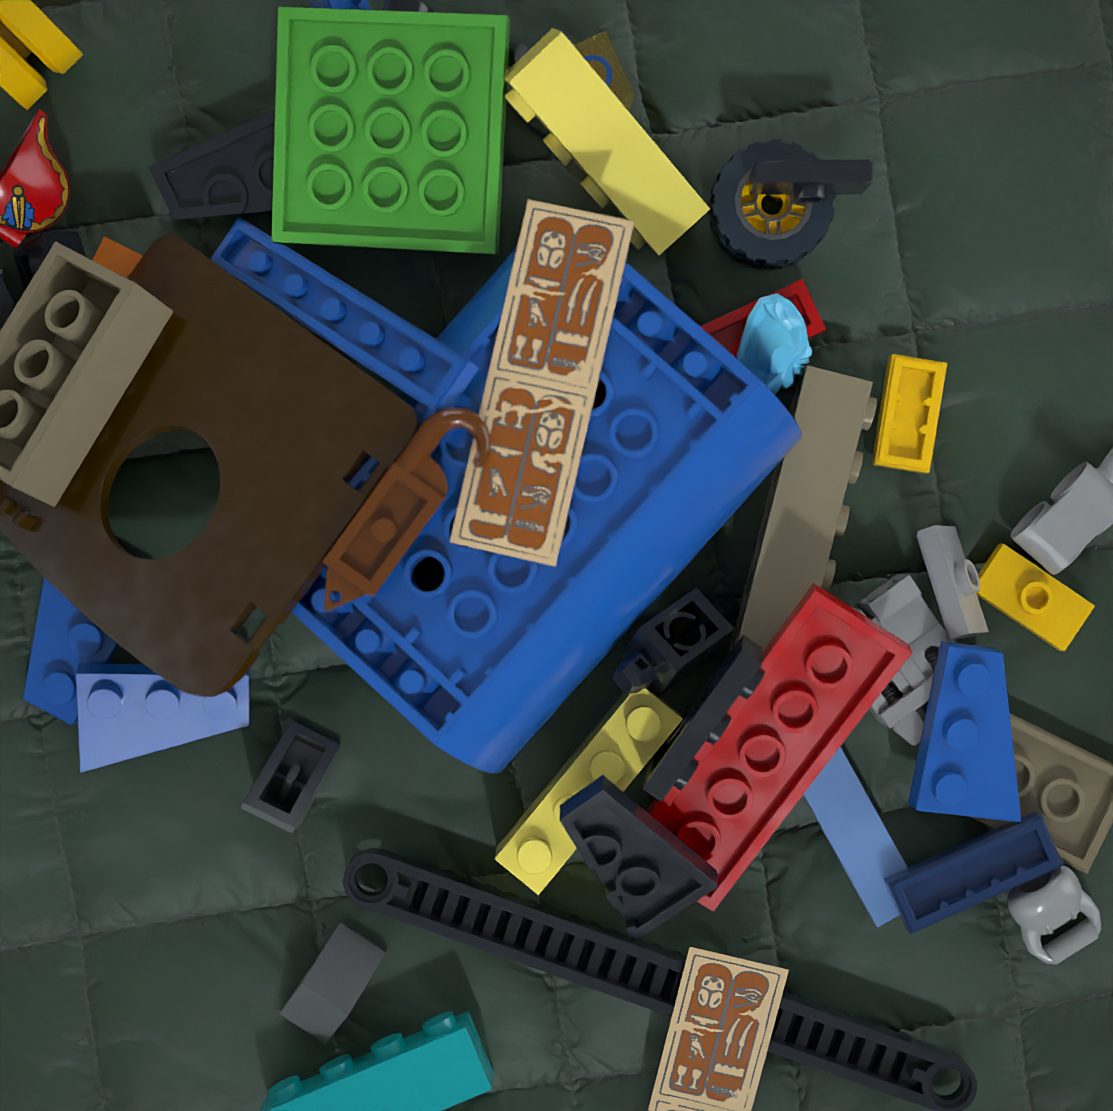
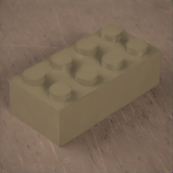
(67, 366)

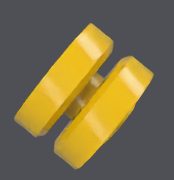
(26, 31)

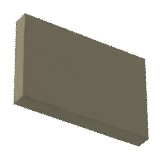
(1066, 788)

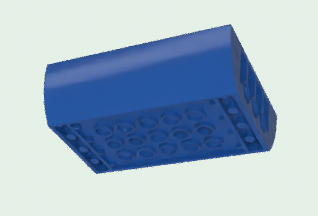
(655, 481)

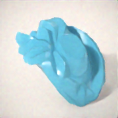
(775, 342)

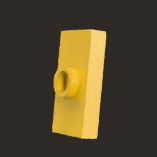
(909, 413)
(1032, 597)

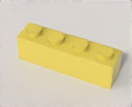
(604, 141)
(614, 748)

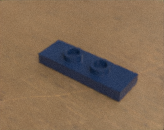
(973, 872)

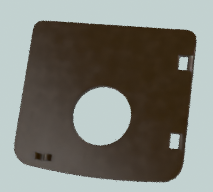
(287, 438)

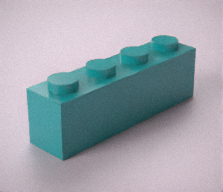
(400, 1074)

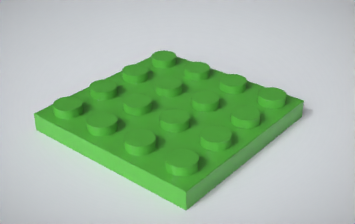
(389, 129)

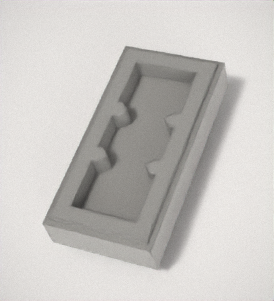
(953, 581)

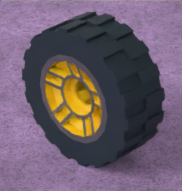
(752, 233)

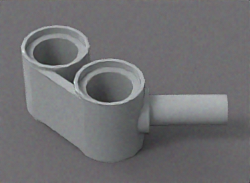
(1080, 512)

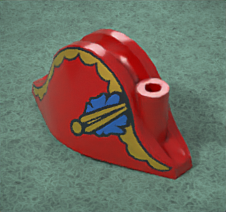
(32, 185)

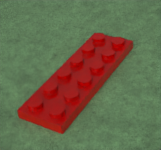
(815, 689)

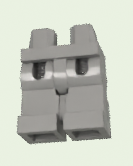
(904, 613)

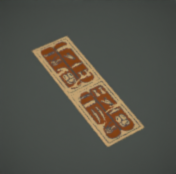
(543, 381)
(718, 1034)

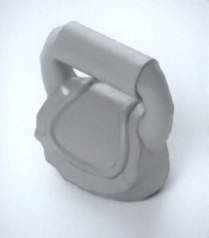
(1048, 904)

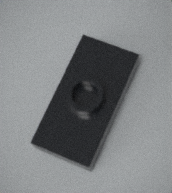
(810, 178)

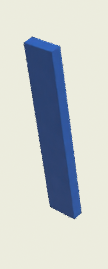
(345, 317)

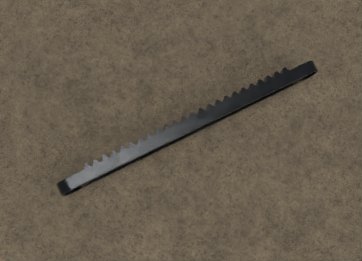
(647, 975)

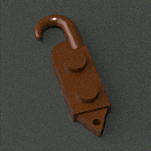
(397, 509)

